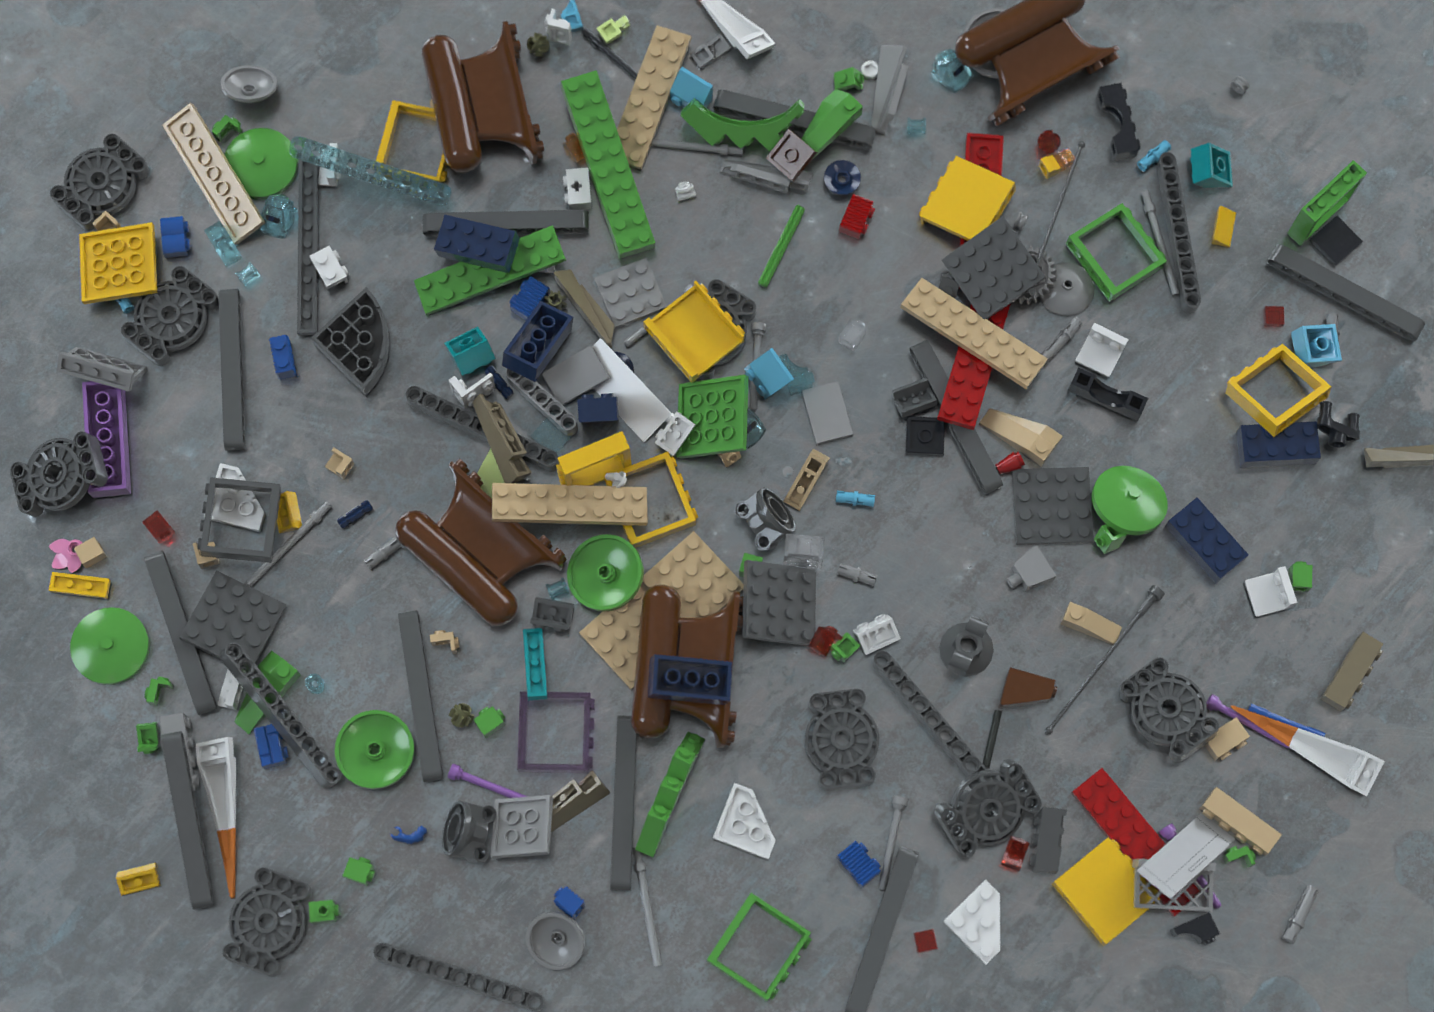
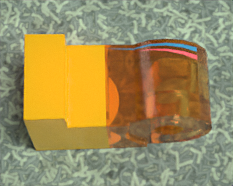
(1056, 163)

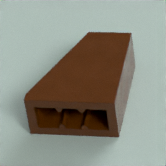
(1026, 689)

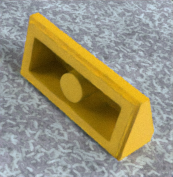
(1223, 227)
(288, 514)
(138, 879)

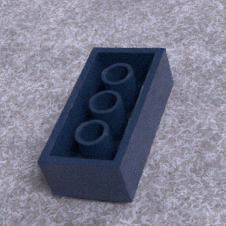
(476, 243)
(537, 341)
(598, 409)
(1292, 446)
(1206, 540)
(689, 679)

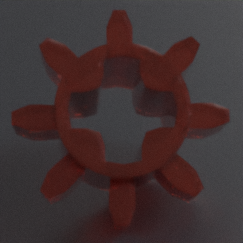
(1049, 141)

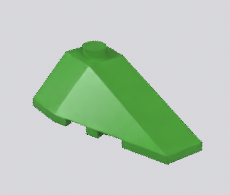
(831, 119)
(281, 677)

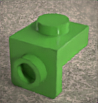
(848, 79)
(224, 126)
(845, 648)
(153, 692)
(147, 737)
(1235, 853)

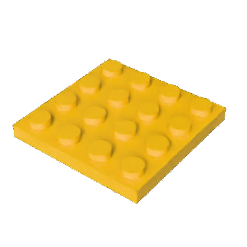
(118, 263)

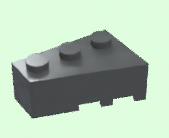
(1047, 840)

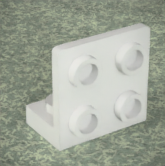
(1101, 350)
(466, 396)
(1271, 592)

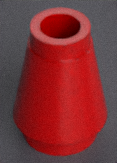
(1010, 463)

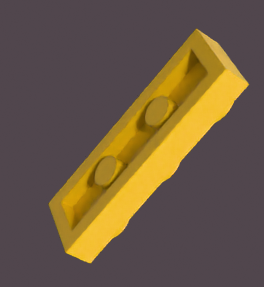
(79, 585)

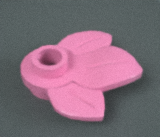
(64, 554)

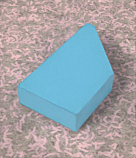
(572, 16)

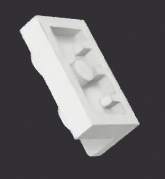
(558, 30)
(674, 433)
(876, 633)
(230, 692)

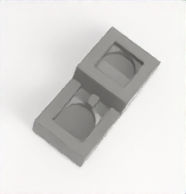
(710, 52)

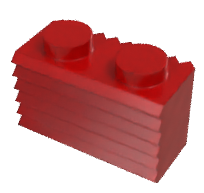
(856, 216)

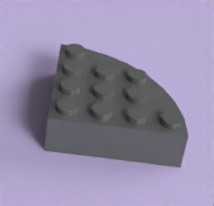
(357, 341)

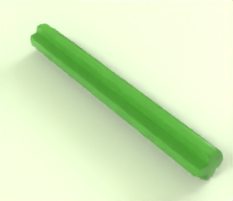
(781, 245)

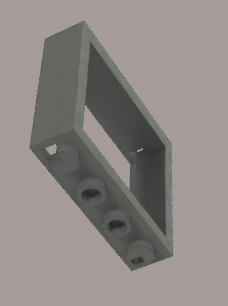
(234, 553)

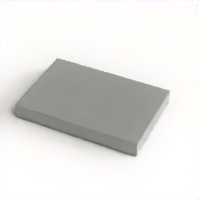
(575, 375)
(827, 413)

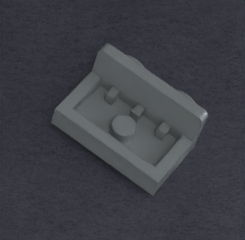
(914, 397)
(552, 614)

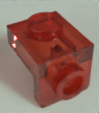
(824, 639)
(1015, 853)

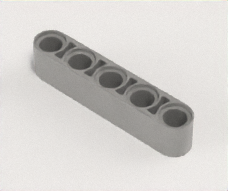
(545, 407)

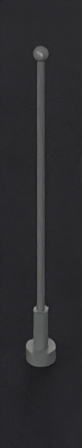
(1030, 293)
(1155, 594)

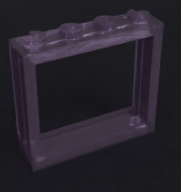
(588, 742)

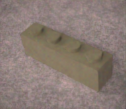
(1351, 672)

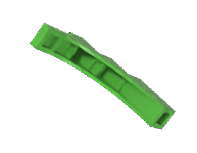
(713, 126)
(669, 793)

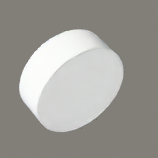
(869, 70)

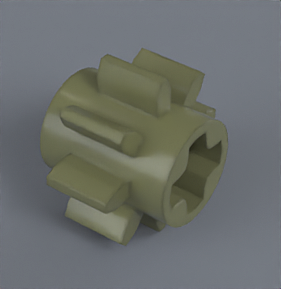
(538, 44)
(556, 296)
(461, 715)

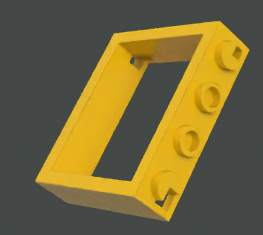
(413, 110)
(1258, 412)
(593, 461)
(684, 496)

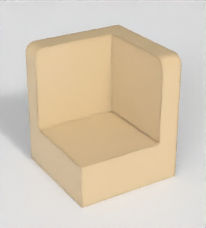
(105, 221)
(339, 463)
(90, 552)
(205, 562)

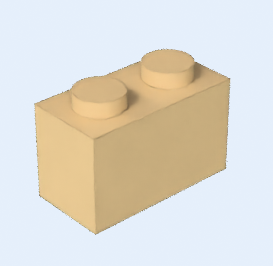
(1227, 738)

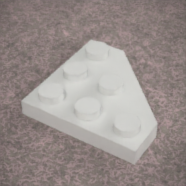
(236, 506)
(745, 824)
(978, 922)

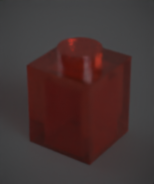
(158, 527)

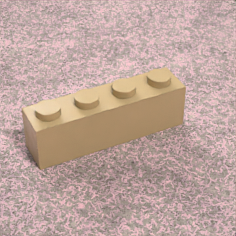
(1240, 821)

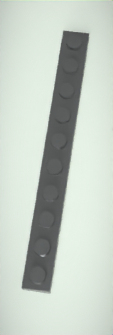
(307, 246)

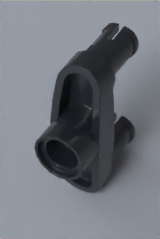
(1337, 432)

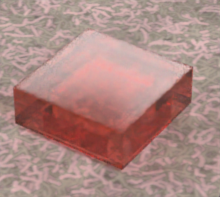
(1274, 316)
(925, 941)

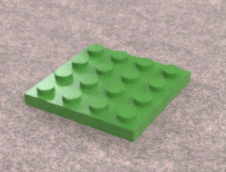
(719, 413)

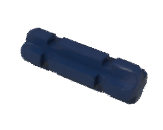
(500, 383)
(354, 514)

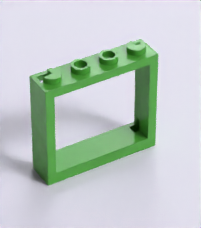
(1327, 202)
(1093, 268)
(738, 919)

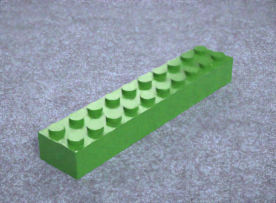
(607, 164)

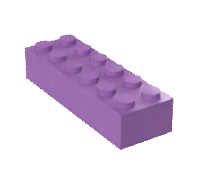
(107, 420)

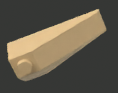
(1024, 435)

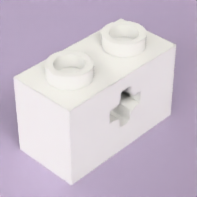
(577, 179)

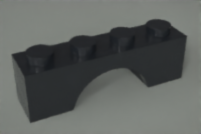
(1113, 100)
(1124, 402)

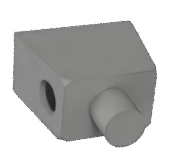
(1031, 570)

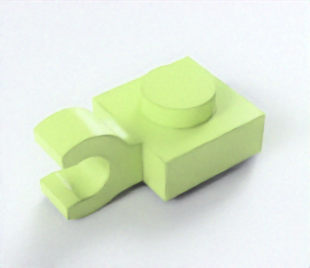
(612, 30)

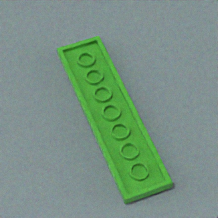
(467, 281)

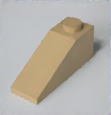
(806, 479)
(1090, 623)

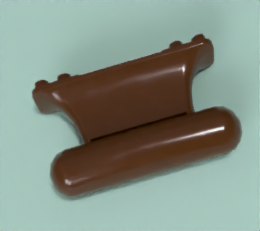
(1031, 51)
(479, 99)
(475, 549)
(701, 638)

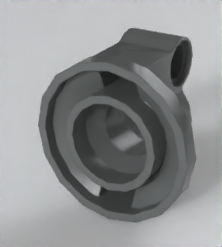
(767, 518)
(964, 662)
(467, 831)

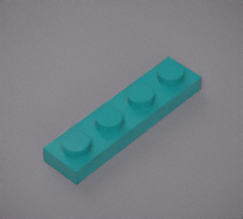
(535, 664)

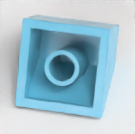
(690, 86)
(1317, 344)
(768, 373)

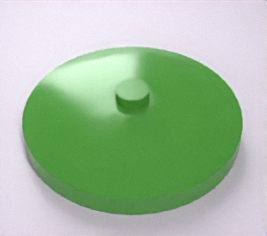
(262, 162)
(1129, 500)
(605, 572)
(109, 646)
(374, 749)

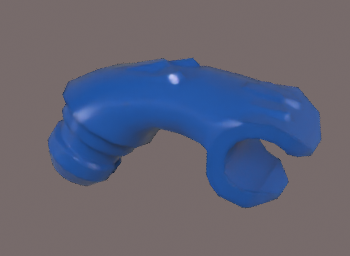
(415, 837)

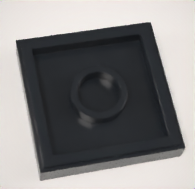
(1336, 240)
(924, 436)

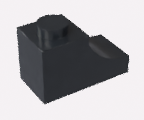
(1201, 928)

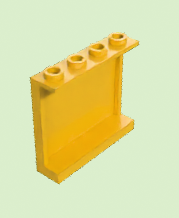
(967, 199)
(695, 332)
(1103, 891)

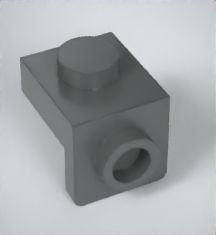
(949, 285)

